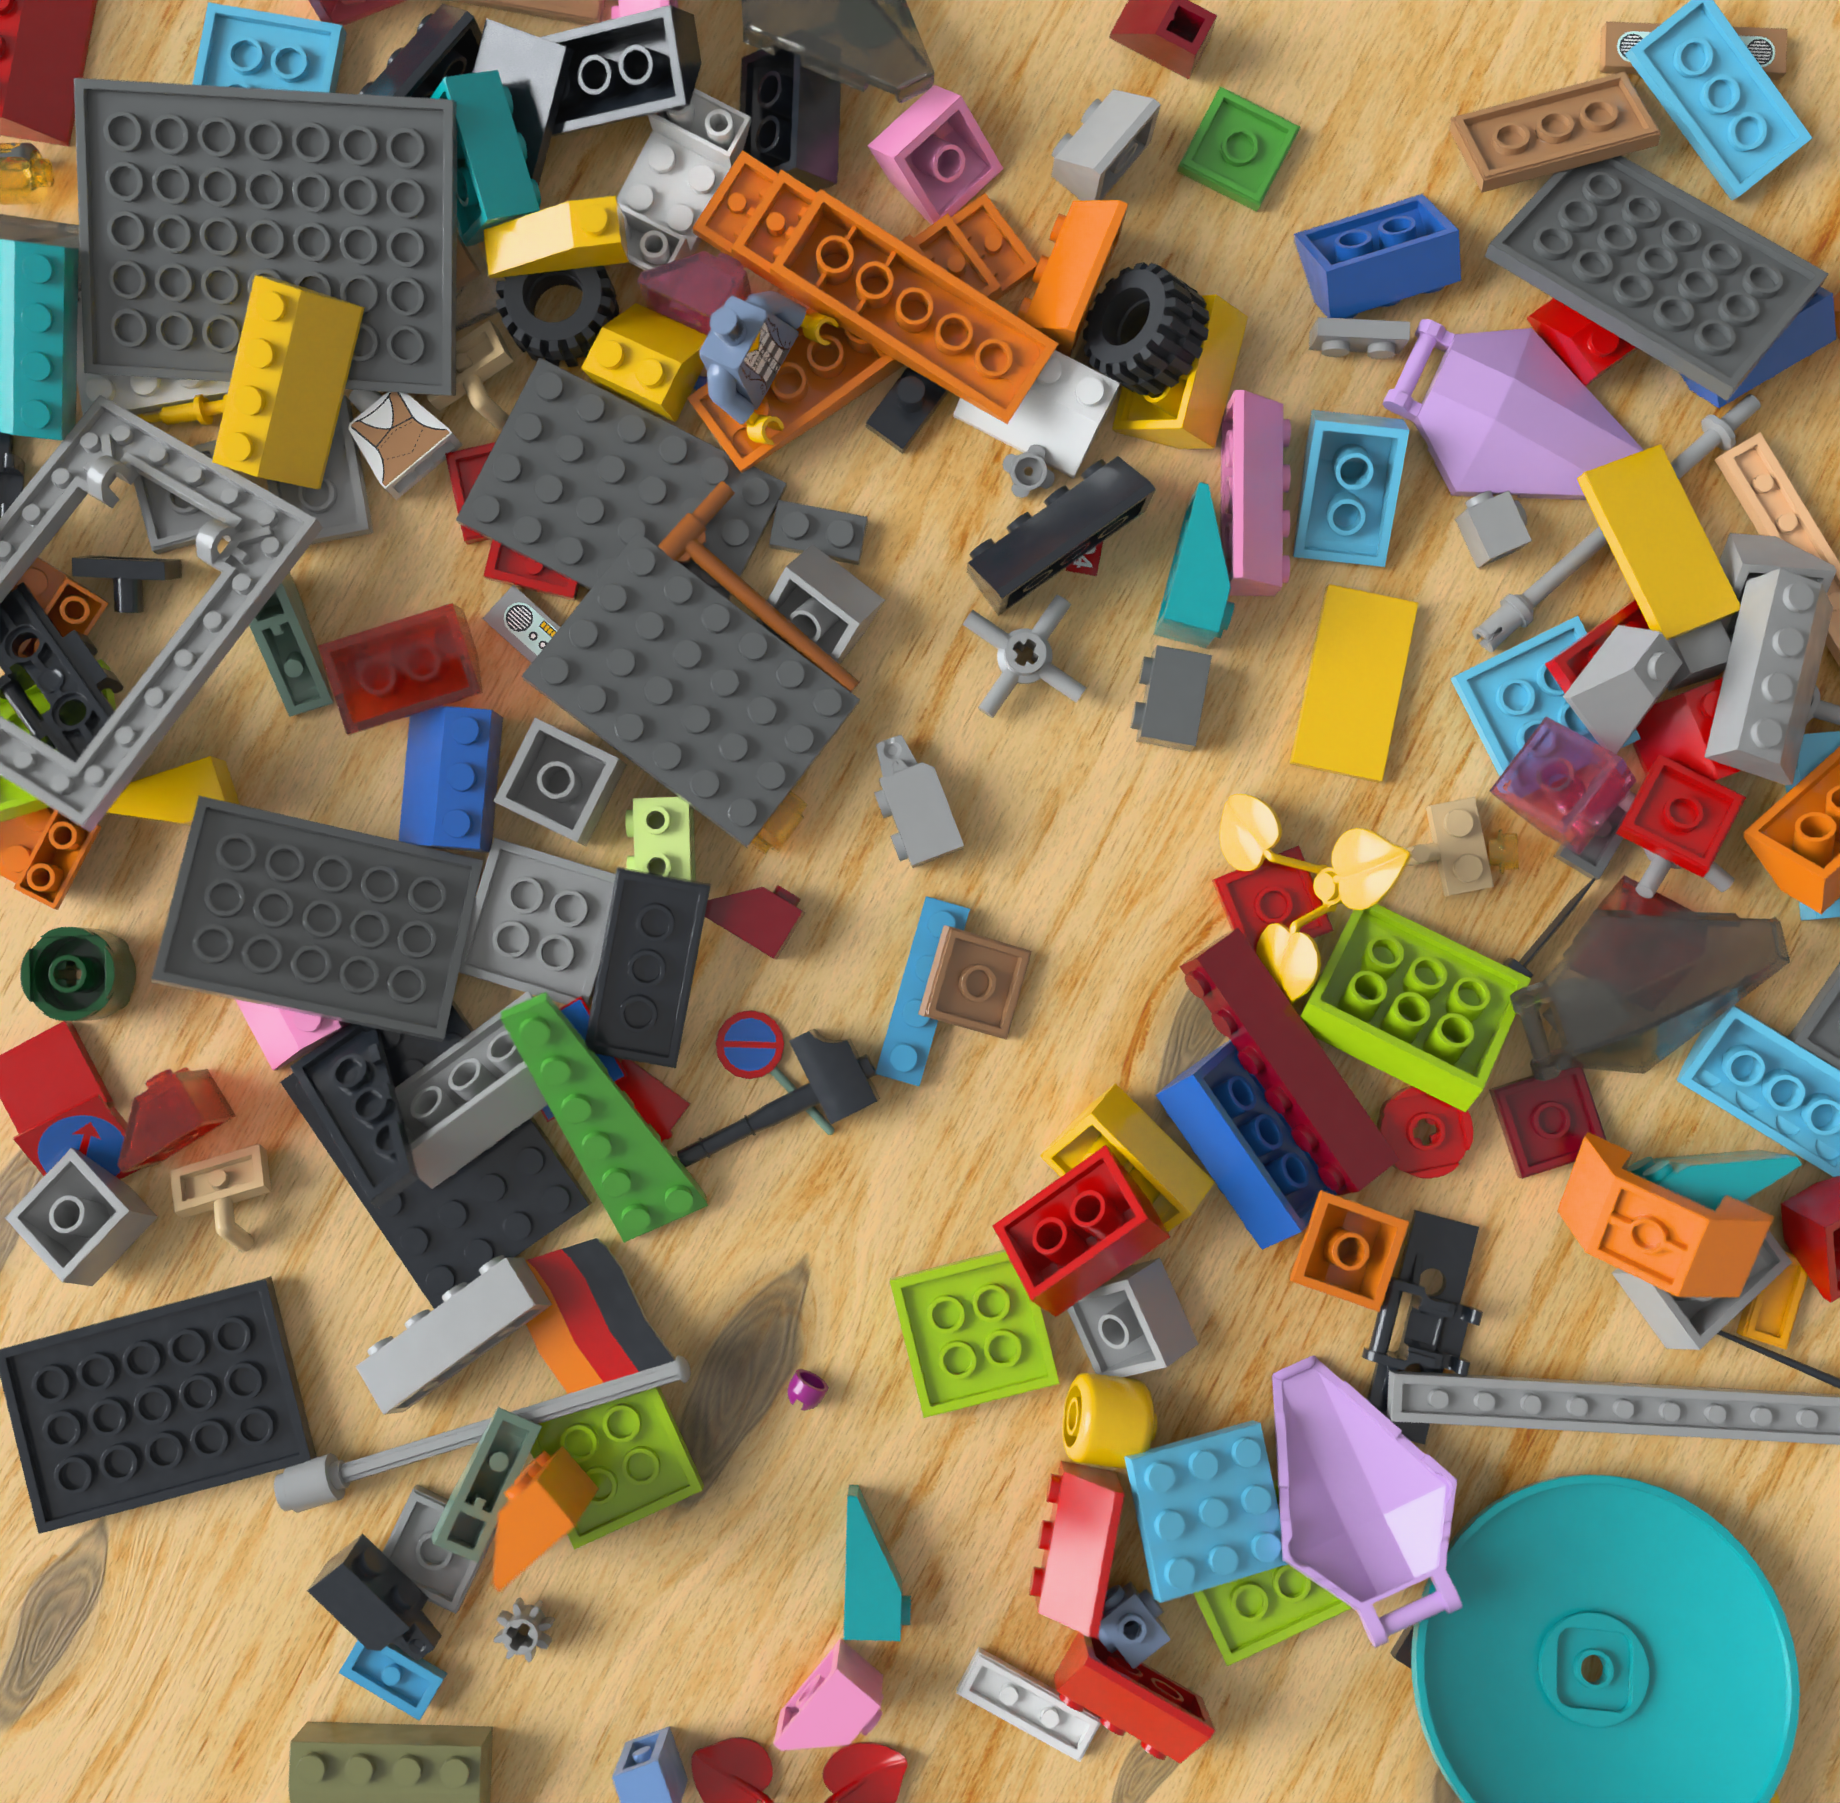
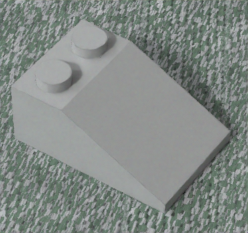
(1696, 1320)

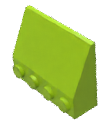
(1414, 1005)

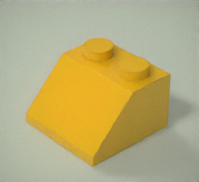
(647, 360)

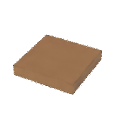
(975, 982)

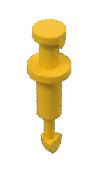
(200, 409)

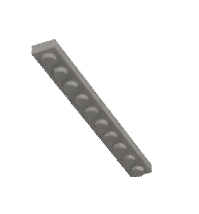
(1613, 1407)

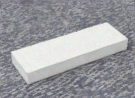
(1027, 1704)

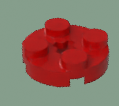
(1446, 1146)

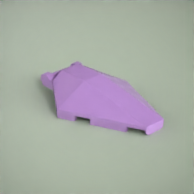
(1506, 415)
(1359, 1500)

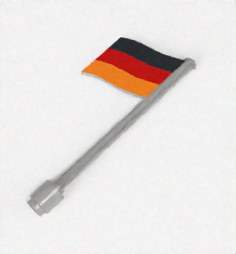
(588, 1338)

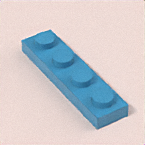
(908, 1033)

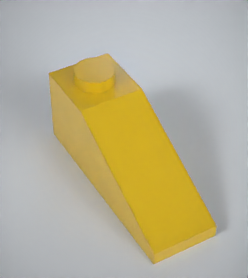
(558, 239)
(175, 792)

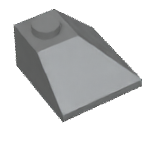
(1754, 555)
(1622, 684)

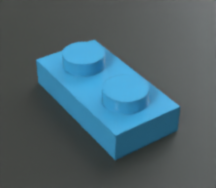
(394, 1677)

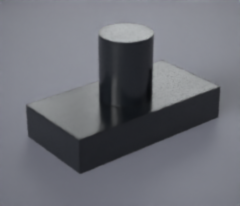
(906, 409)
(127, 576)

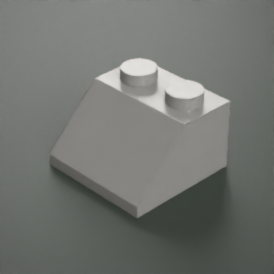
(1105, 144)
(824, 602)
(80, 1219)
(1133, 1322)

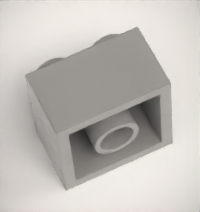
(560, 782)

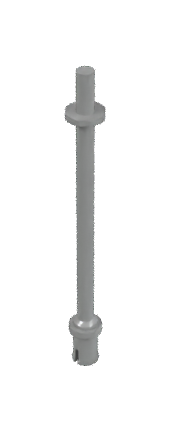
(1518, 609)

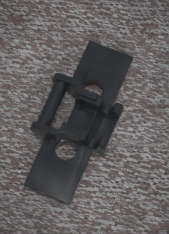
(61, 670)
(1434, 1321)

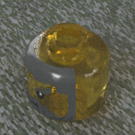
(23, 174)

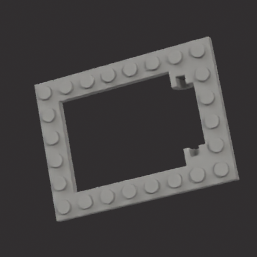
(263, 547)

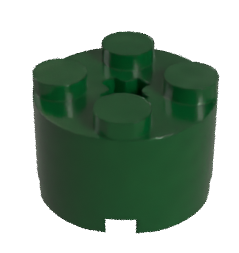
(52, 966)

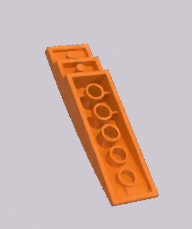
(874, 286)
(824, 378)

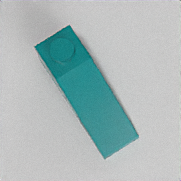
(872, 1583)

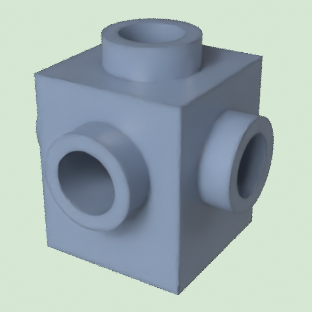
(1132, 1624)

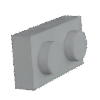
(1376, 337)

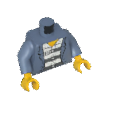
(747, 351)

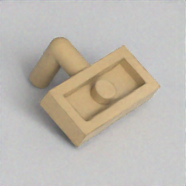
(477, 359)
(1456, 847)
(218, 1185)

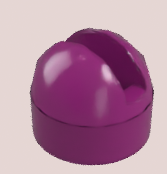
(807, 1389)

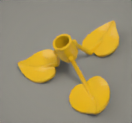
(1361, 876)

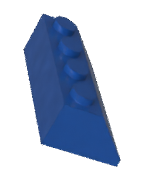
(1244, 1145)

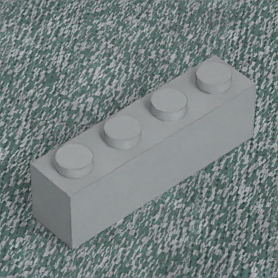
(453, 1334)

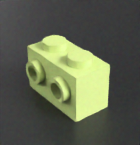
(662, 837)

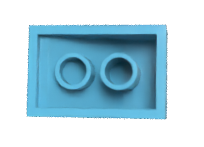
(1349, 487)

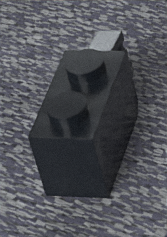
(375, 1600)

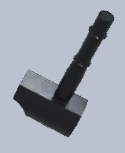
(836, 1081)

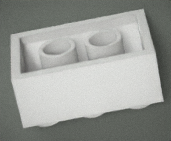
(1057, 413)

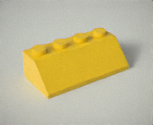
(287, 383)

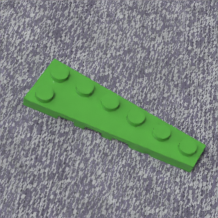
(615, 1146)

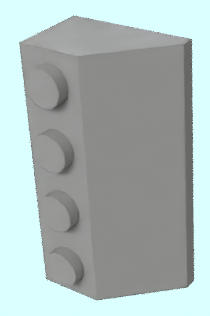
(1770, 675)
(467, 1100)

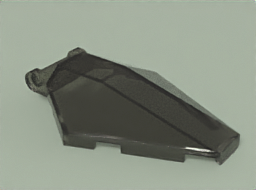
(845, 41)
(1645, 986)

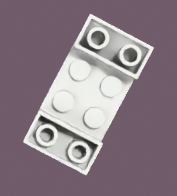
(678, 177)

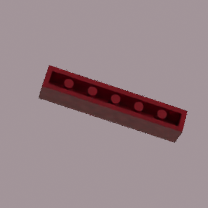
(1288, 1064)

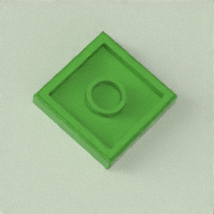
(1238, 149)

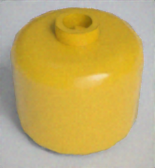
(1107, 1419)

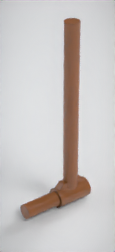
(687, 543)

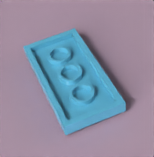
(1718, 96)

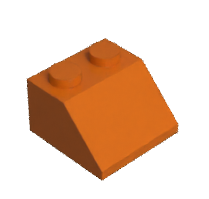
(1349, 1251)

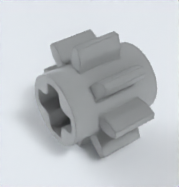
(518, 1643)

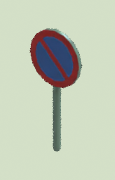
(753, 1046)

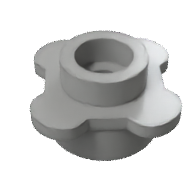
(1032, 458)

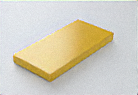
(1659, 543)
(1354, 683)

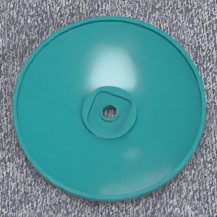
(1677, 1610)

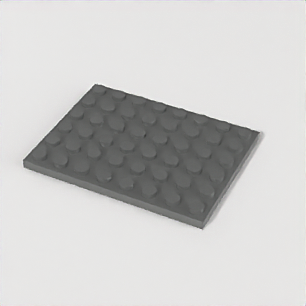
(223, 184)

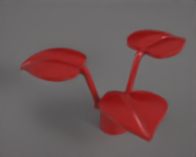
(741, 1769)

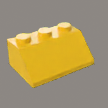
(1194, 408)
(1147, 1153)

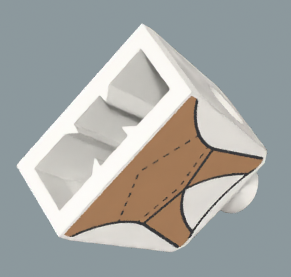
(399, 438)

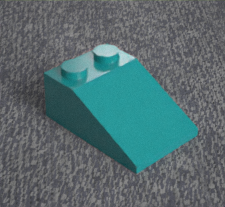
(1198, 583)
(1714, 1175)

